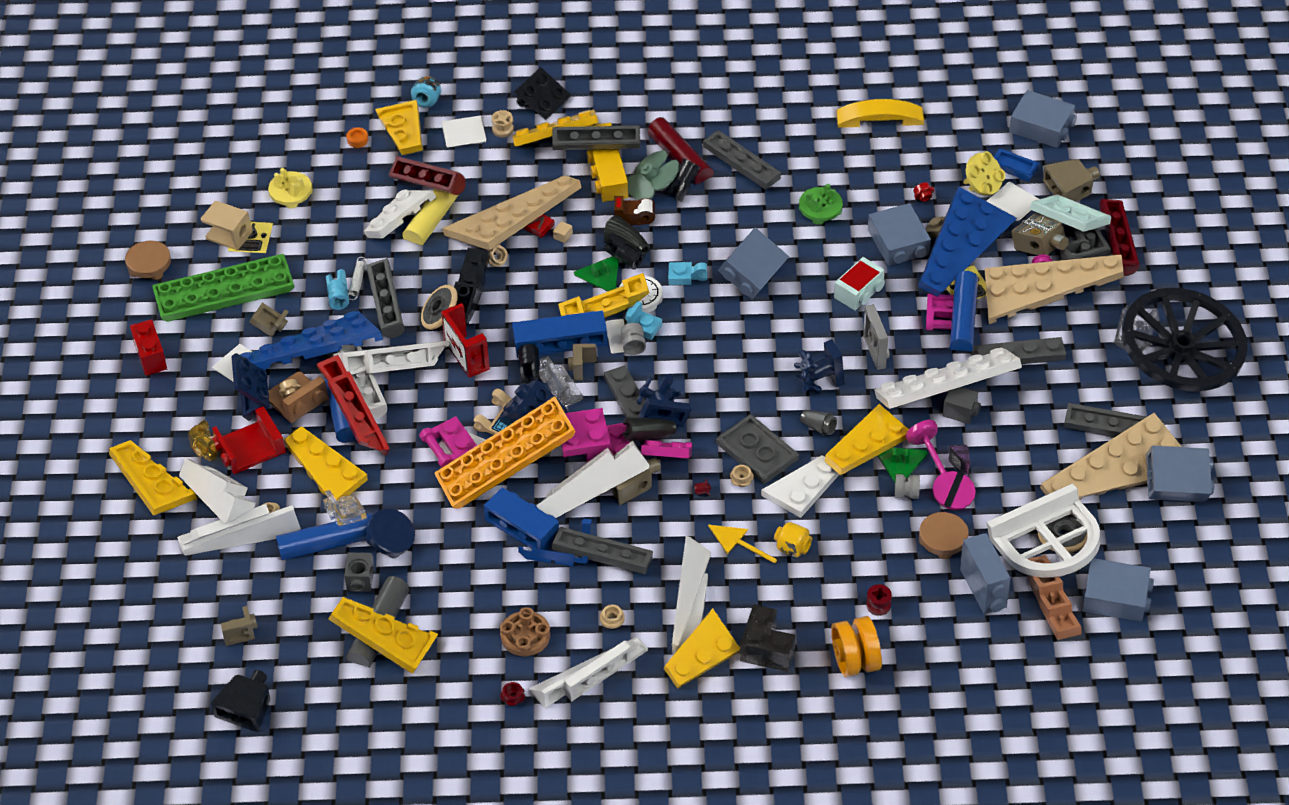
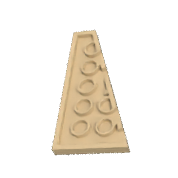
(503, 220)
(1116, 463)

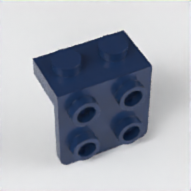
(252, 385)
(527, 399)

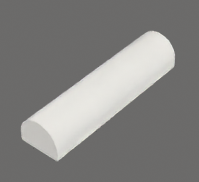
(368, 387)

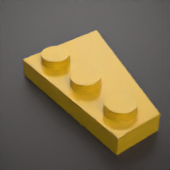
(403, 125)

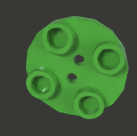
(820, 204)

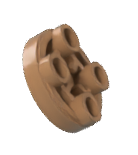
(148, 260)
(943, 534)
(525, 632)

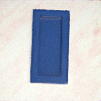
(1016, 164)

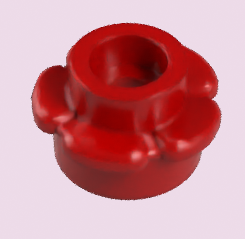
(923, 192)

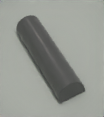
(596, 137)
(385, 298)
(387, 602)

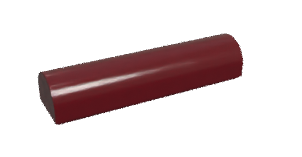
(677, 147)
(428, 176)
(1120, 235)

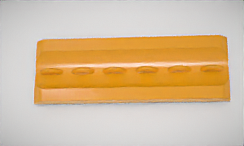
(505, 453)

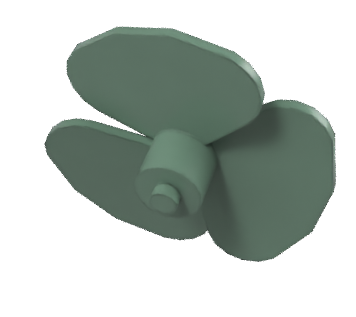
(649, 178)

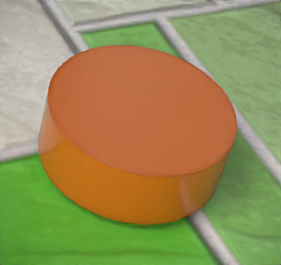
(357, 137)

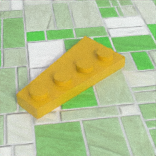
(545, 129)
(866, 440)

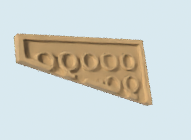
(1042, 283)

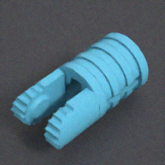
(337, 290)

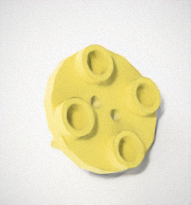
(984, 174)
(289, 188)

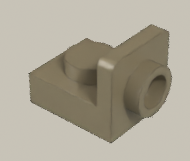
(239, 630)

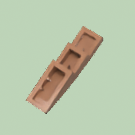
(1054, 603)

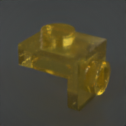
(200, 441)

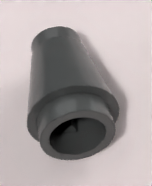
(821, 422)

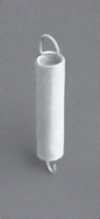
(357, 278)

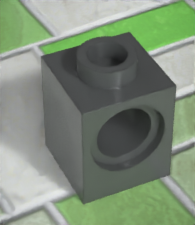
(359, 572)

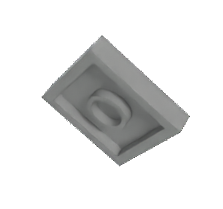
(875, 337)

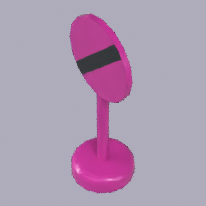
(950, 488)

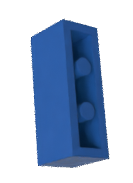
(521, 520)

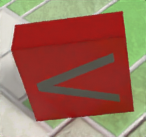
(540, 225)

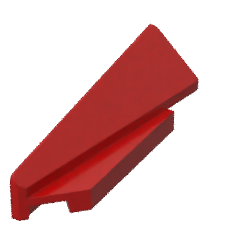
(353, 405)

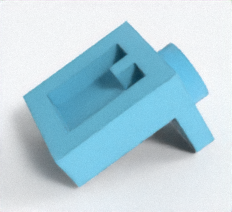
(650, 323)

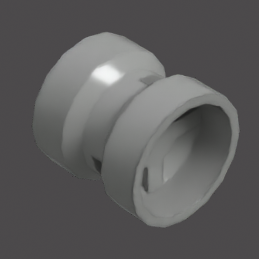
(633, 340)
(907, 486)

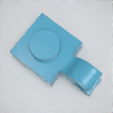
(683, 273)

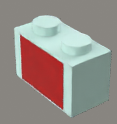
(859, 283)

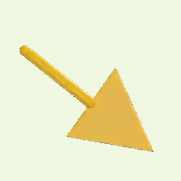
(730, 536)

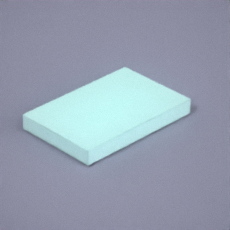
(1070, 212)

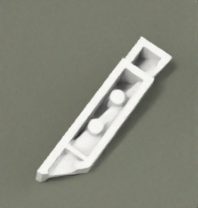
(249, 528)
(587, 674)

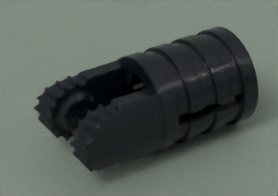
(686, 175)
(624, 251)
(529, 362)

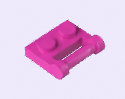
(939, 307)
(454, 437)
(672, 449)

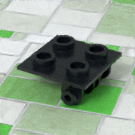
(542, 93)

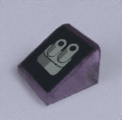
(960, 458)

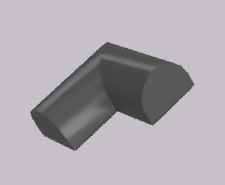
(1087, 245)

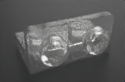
(345, 510)

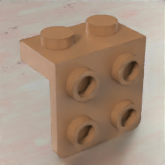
(301, 401)

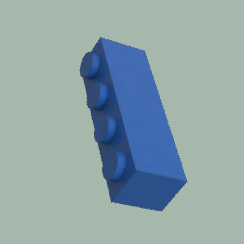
(561, 332)

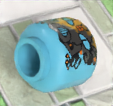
(426, 91)

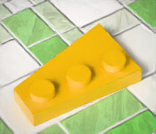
(701, 651)

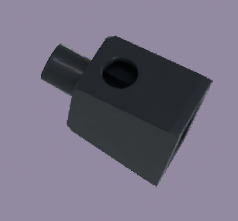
(243, 701)

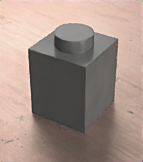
(961, 405)

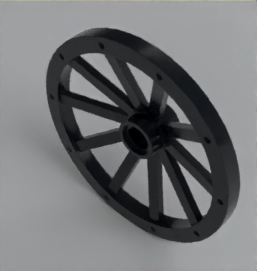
(1181, 344)

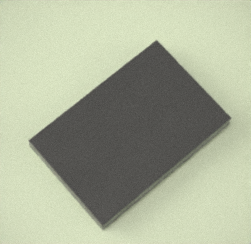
(757, 448)

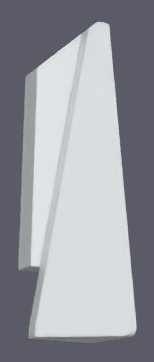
(392, 357)
(594, 479)
(216, 490)
(691, 592)

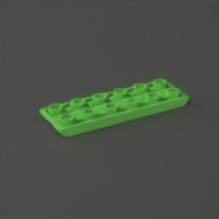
(223, 288)

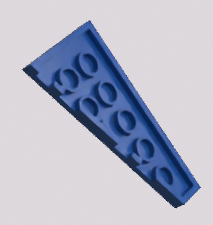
(964, 235)
(317, 341)

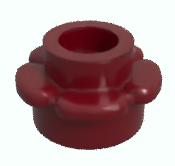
(512, 688)

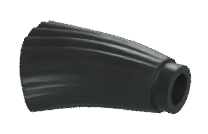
(625, 231)
(648, 428)

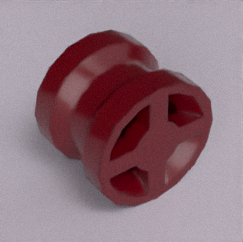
(883, 604)

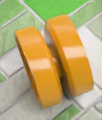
(856, 646)

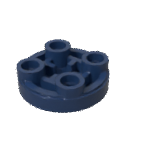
(390, 532)

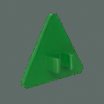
(601, 274)
(901, 461)

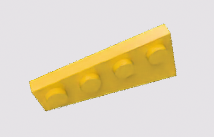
(324, 464)
(150, 480)
(393, 639)

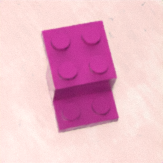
(593, 435)

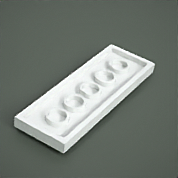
(947, 378)

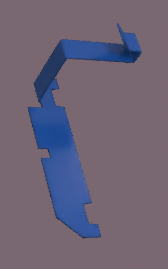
(558, 557)

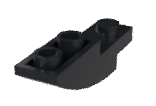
(472, 280)

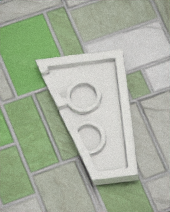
(391, 217)
(802, 487)

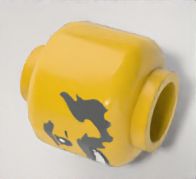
(793, 539)

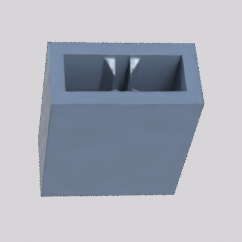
(1042, 119)
(899, 234)
(753, 263)
(1179, 473)
(985, 573)
(1118, 590)

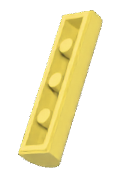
(428, 217)

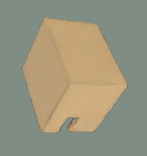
(563, 232)

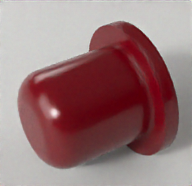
(702, 488)

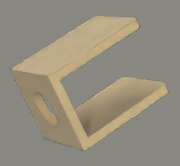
(229, 224)

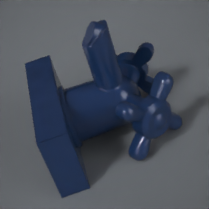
(829, 366)
(661, 402)

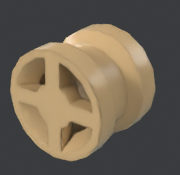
(502, 123)

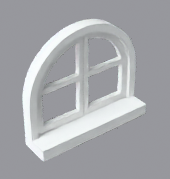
(1036, 517)

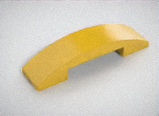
(880, 110)
(610, 302)

